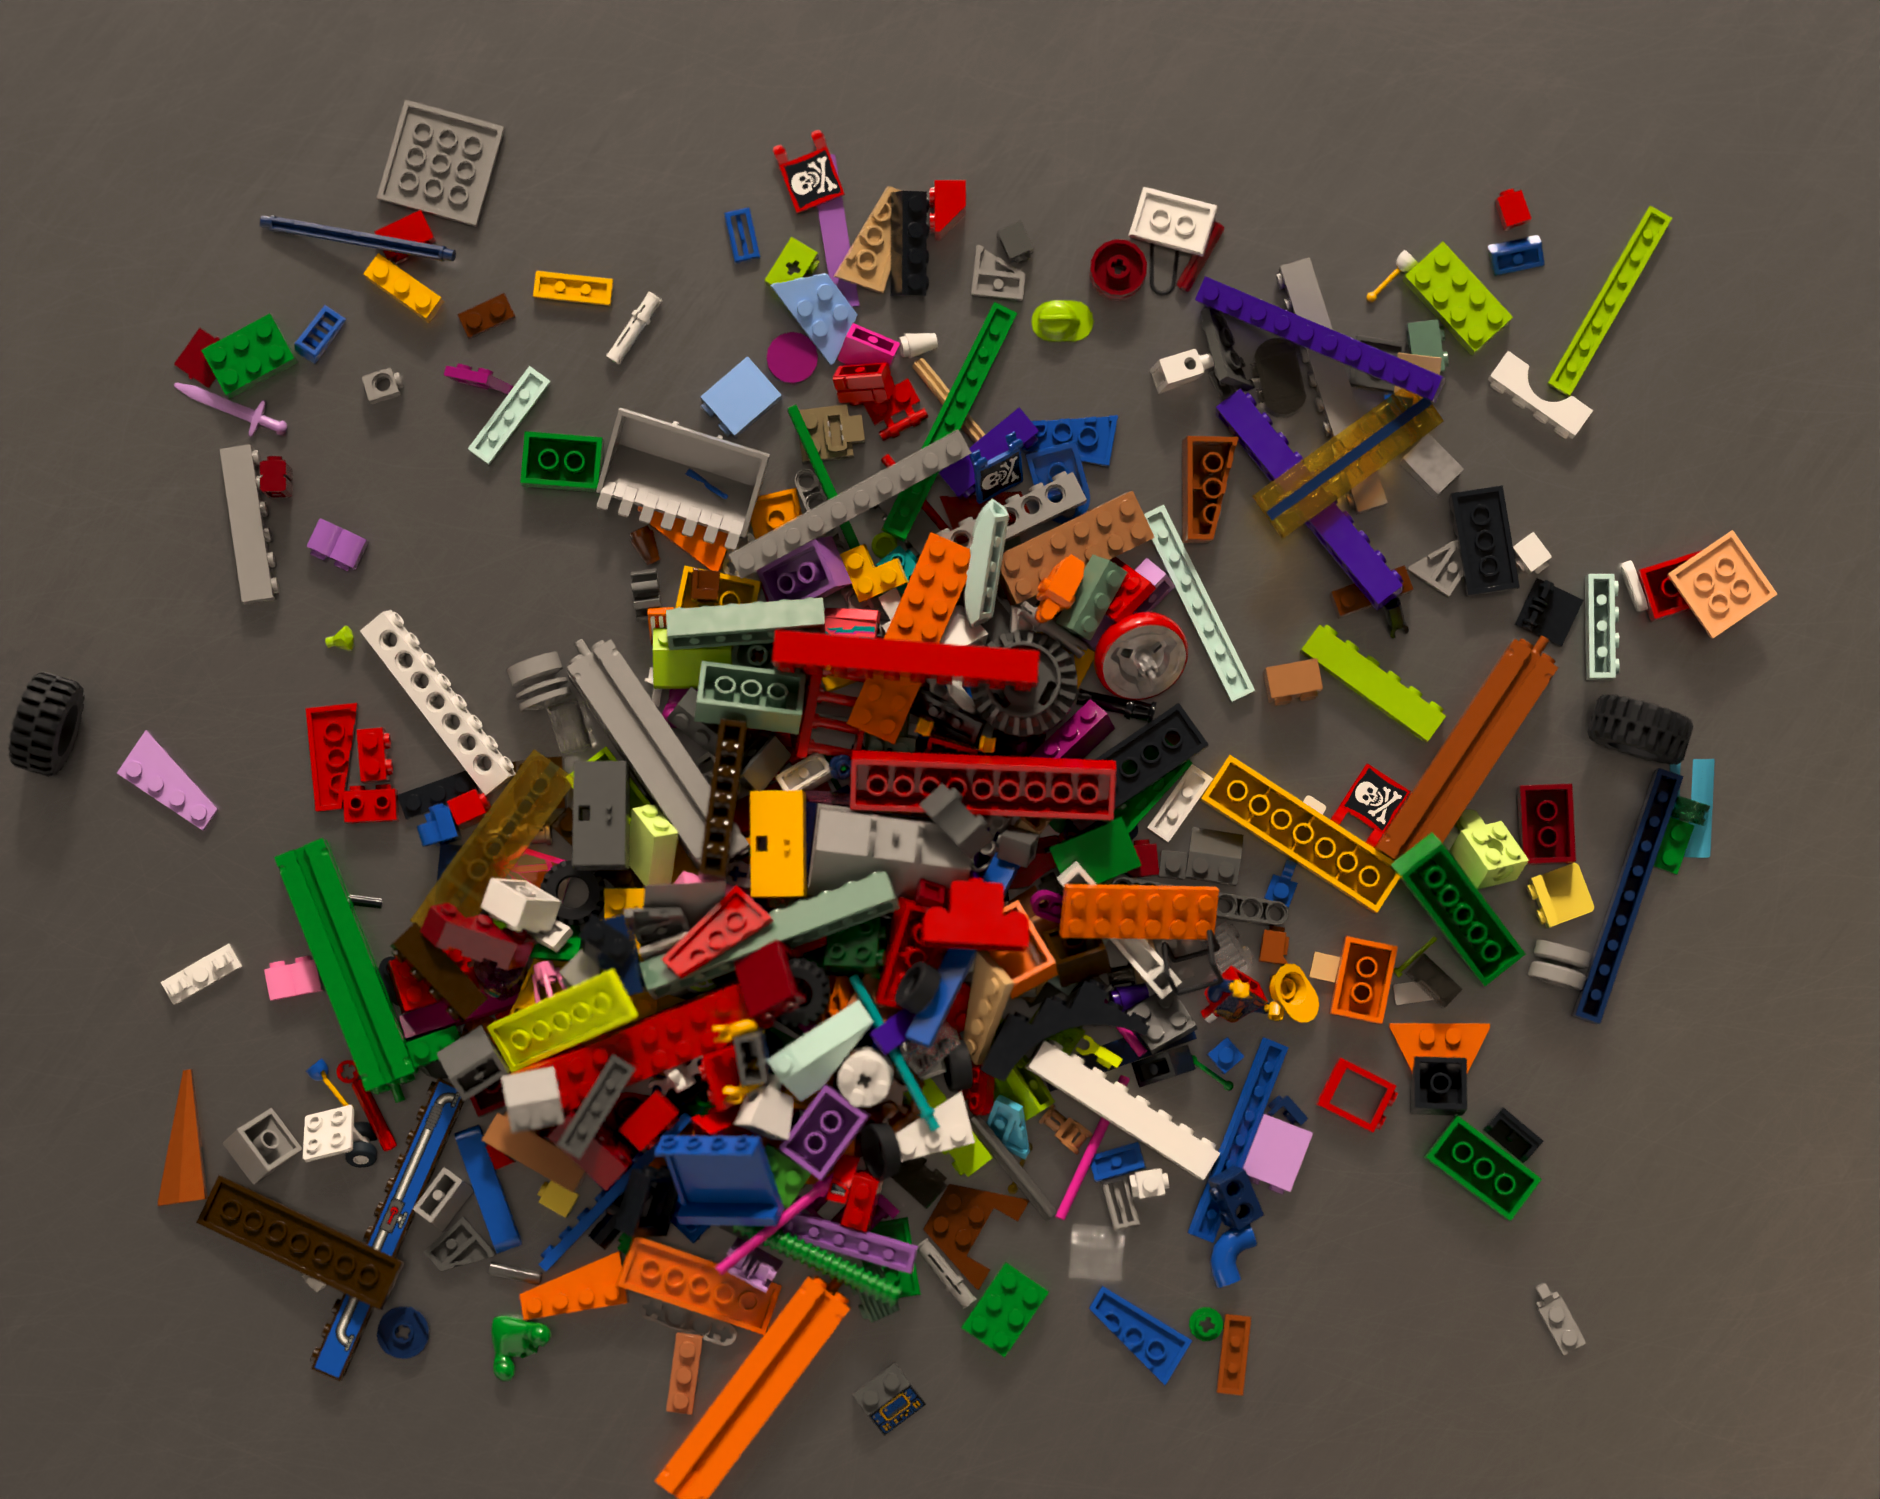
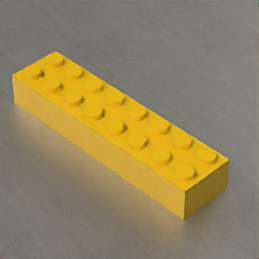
(1301, 834)

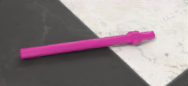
(1085, 1162)
(819, 1189)

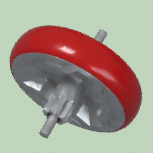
(1157, 668)

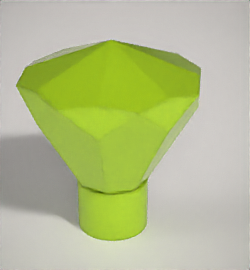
(342, 639)

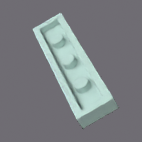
(509, 415)

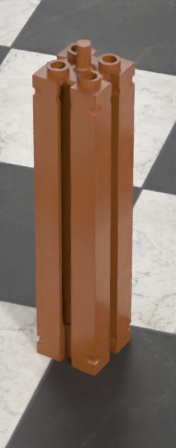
(1471, 747)

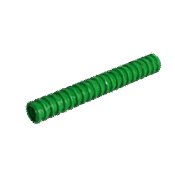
(827, 1263)

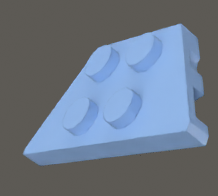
(819, 311)

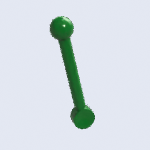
(1228, 1085)

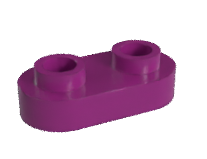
(1050, 908)

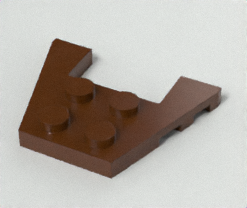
(959, 1221)

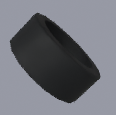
(918, 987)
(958, 1068)

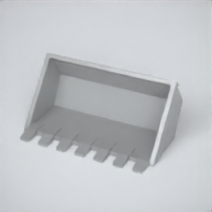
(649, 467)
(861, 842)

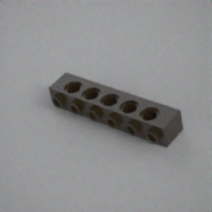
(722, 800)

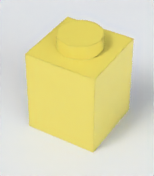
(557, 1198)

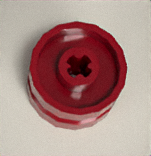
(1122, 255)

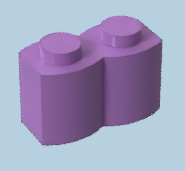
(337, 544)

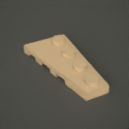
(870, 254)
(986, 1005)

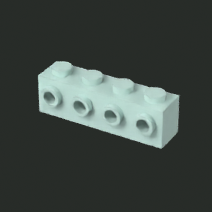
(1600, 627)

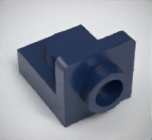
(1292, 1111)

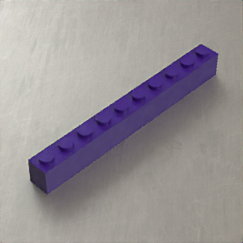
(1320, 339)
(1331, 525)

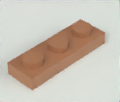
(684, 1373)

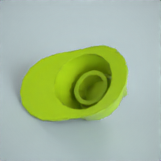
(1062, 321)

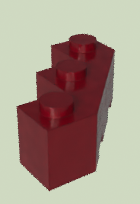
(477, 937)

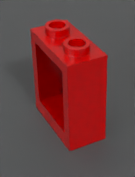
(1332, 1084)

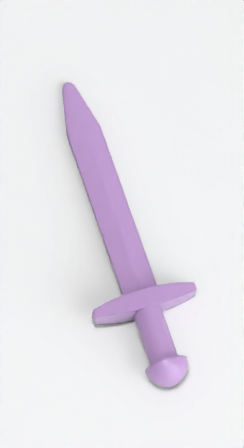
(255, 417)

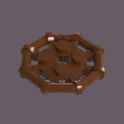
(892, 1102)

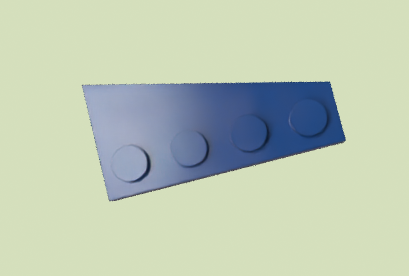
(1092, 435)

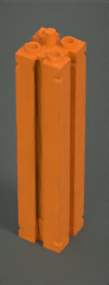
(755, 1390)

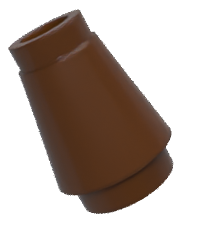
(645, 544)

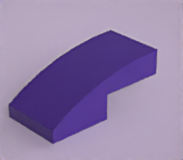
(893, 1031)

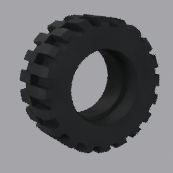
(46, 724)
(1640, 729)

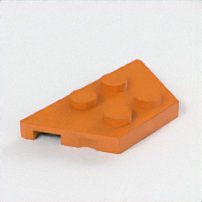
(1439, 1040)

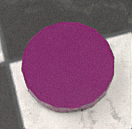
(792, 357)

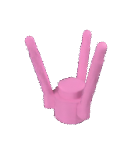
(545, 976)

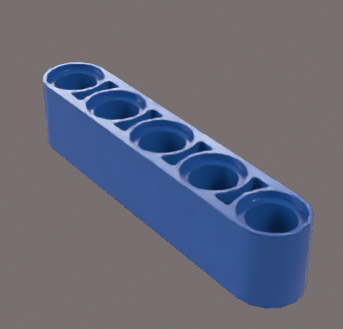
(488, 1189)

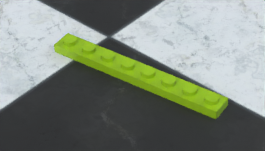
(1609, 301)

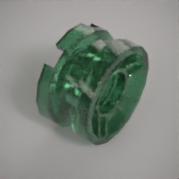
(1690, 810)

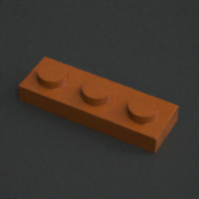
(1233, 1354)

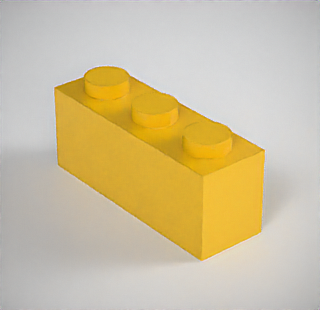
(403, 288)

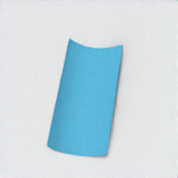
(1702, 791)

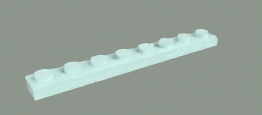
(1198, 605)

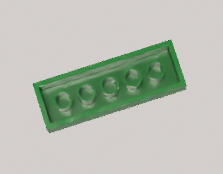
(1458, 909)

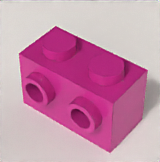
(867, 347)

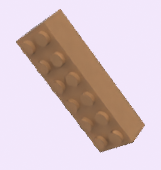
(1100, 531)

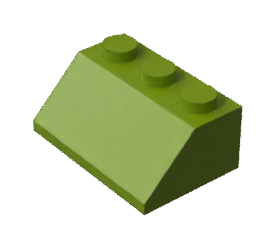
(682, 667)

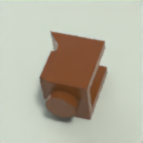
(1274, 946)

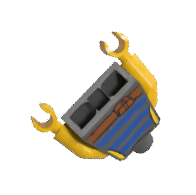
(751, 1056)

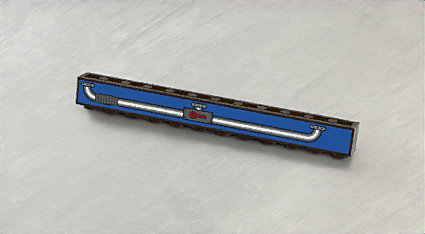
(392, 1221)

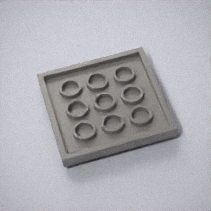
(440, 163)

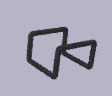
(1167, 952)

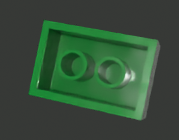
(249, 356)
(561, 461)
(1005, 1309)

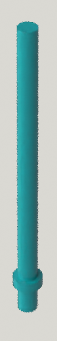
(926, 1111)

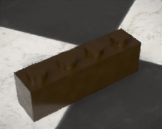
(438, 972)

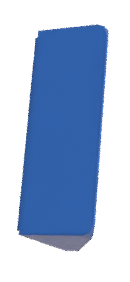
(1516, 255)

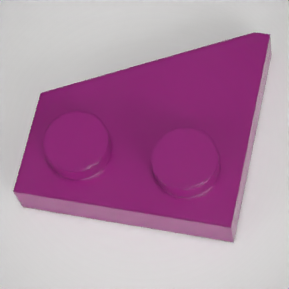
(481, 379)

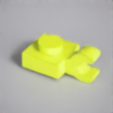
(1105, 1056)

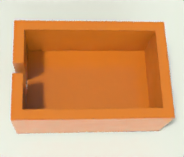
(1027, 968)

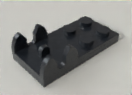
(1484, 540)

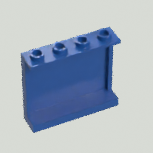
(722, 1180)

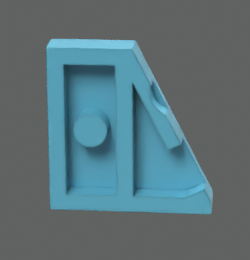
(1009, 1125)

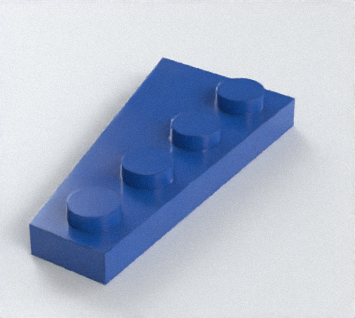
(1145, 1336)

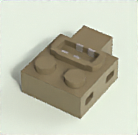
(832, 432)

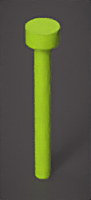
(1397, 971)

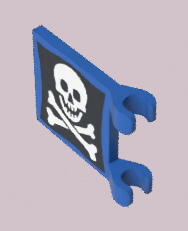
(999, 472)

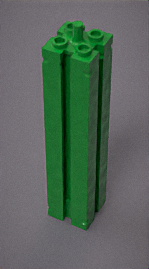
(347, 967)

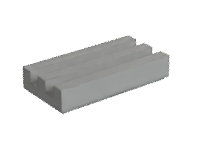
(1125, 1224)

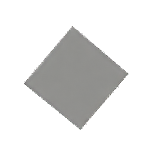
(693, 898)

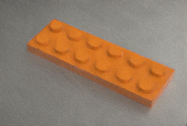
(1138, 911)
(696, 1285)

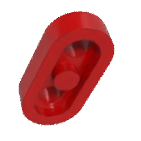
(981, 1093)

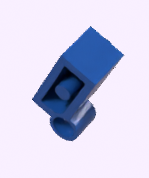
(439, 827)

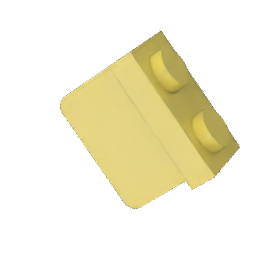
(1560, 895)

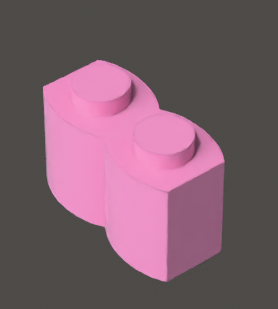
(292, 979)

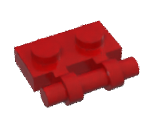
(901, 400)

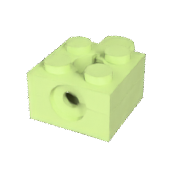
(1487, 851)

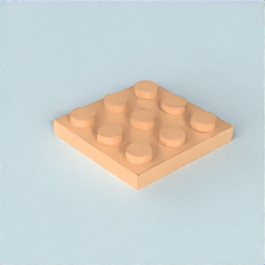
(1722, 584)

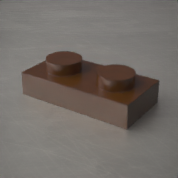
(486, 315)

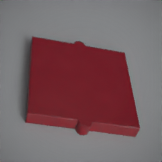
(193, 360)

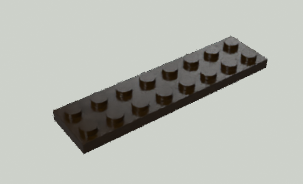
(300, 1242)

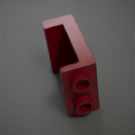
(768, 982)

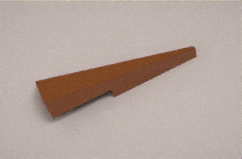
(184, 1168)

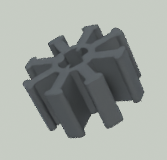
(645, 592)

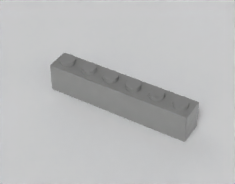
(248, 524)

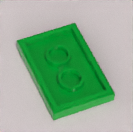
(1099, 851)
(898, 1230)

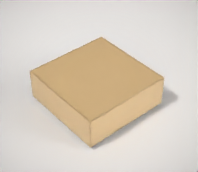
(1324, 967)

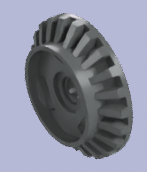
(1024, 714)

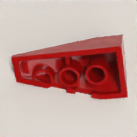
(903, 949)

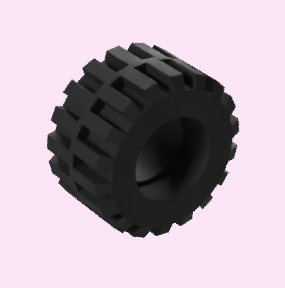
(595, 900)
(820, 992)

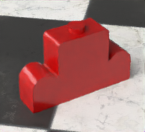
(975, 920)

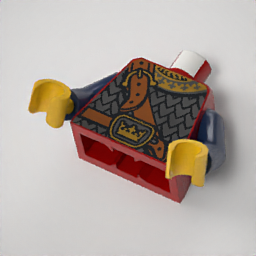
(941, 742)
(1237, 998)

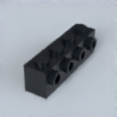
(908, 243)

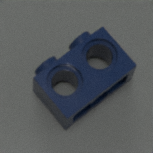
(1239, 1194)

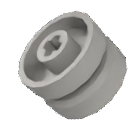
(1560, 960)

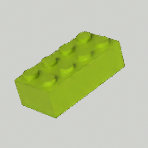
(1457, 298)

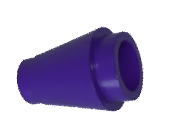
(1129, 995)

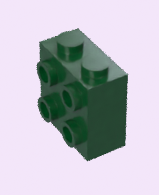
(858, 948)

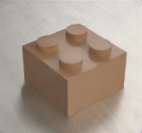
(1293, 681)

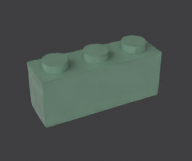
(1093, 597)

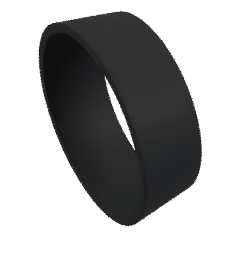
(871, 1152)

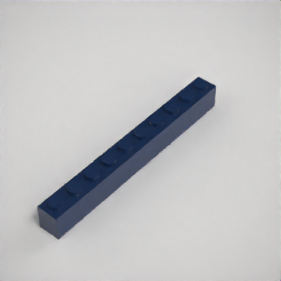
(1627, 895)

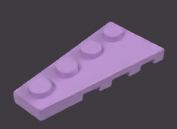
(160, 777)

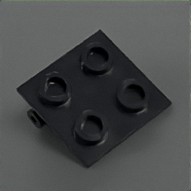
(1549, 611)

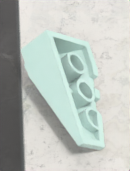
(814, 1057)

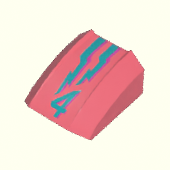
(852, 622)

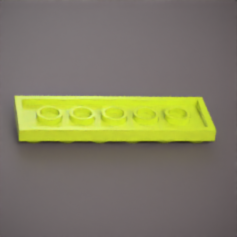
(562, 1020)

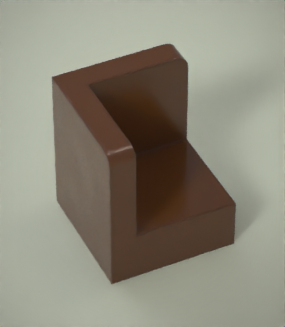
(705, 585)

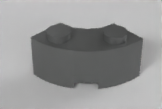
(956, 820)

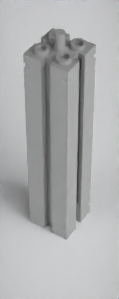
(647, 744)

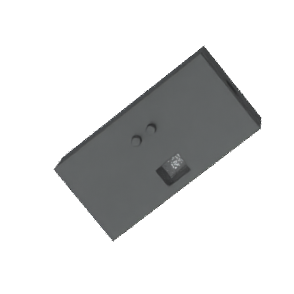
(601, 815)

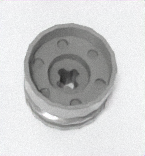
(539, 682)

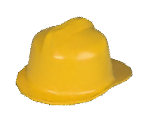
(1294, 993)

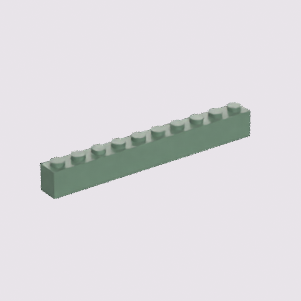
(793, 925)

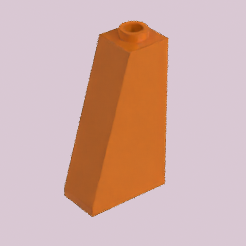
(707, 554)

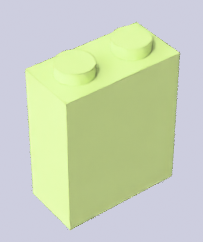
(652, 845)

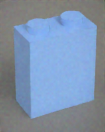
(740, 398)

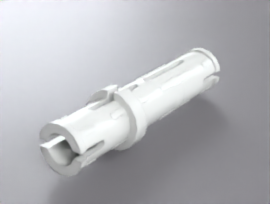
(639, 320)

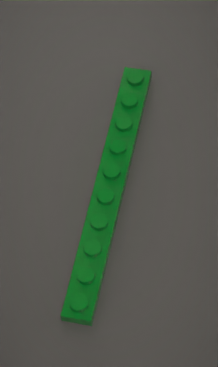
(953, 412)

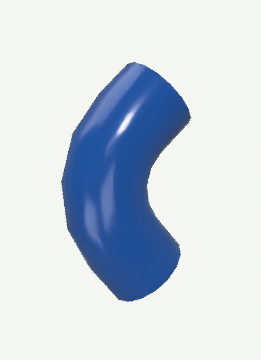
(1226, 1252)

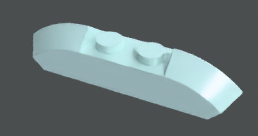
(985, 563)

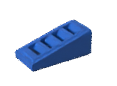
(314, 355)

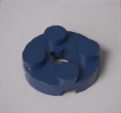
(389, 1328)

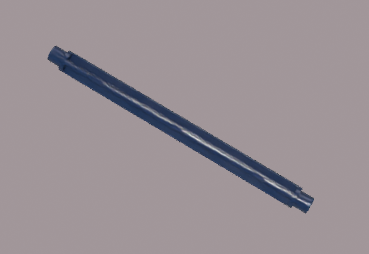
(358, 238)

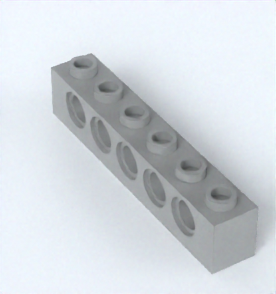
(1062, 482)

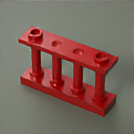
(809, 719)

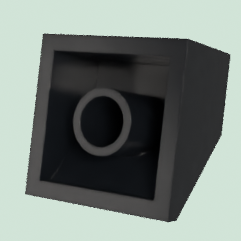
(1439, 1086)

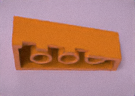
(578, 1290)

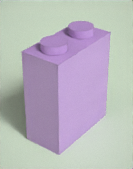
(1276, 1154)

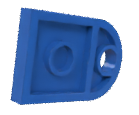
(1054, 460)

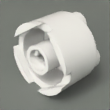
(859, 1089)

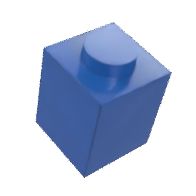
(1225, 1055)

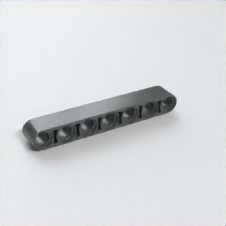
(1236, 903)

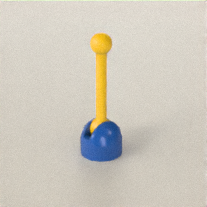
(319, 1072)

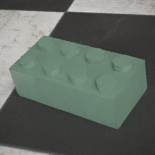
(750, 695)

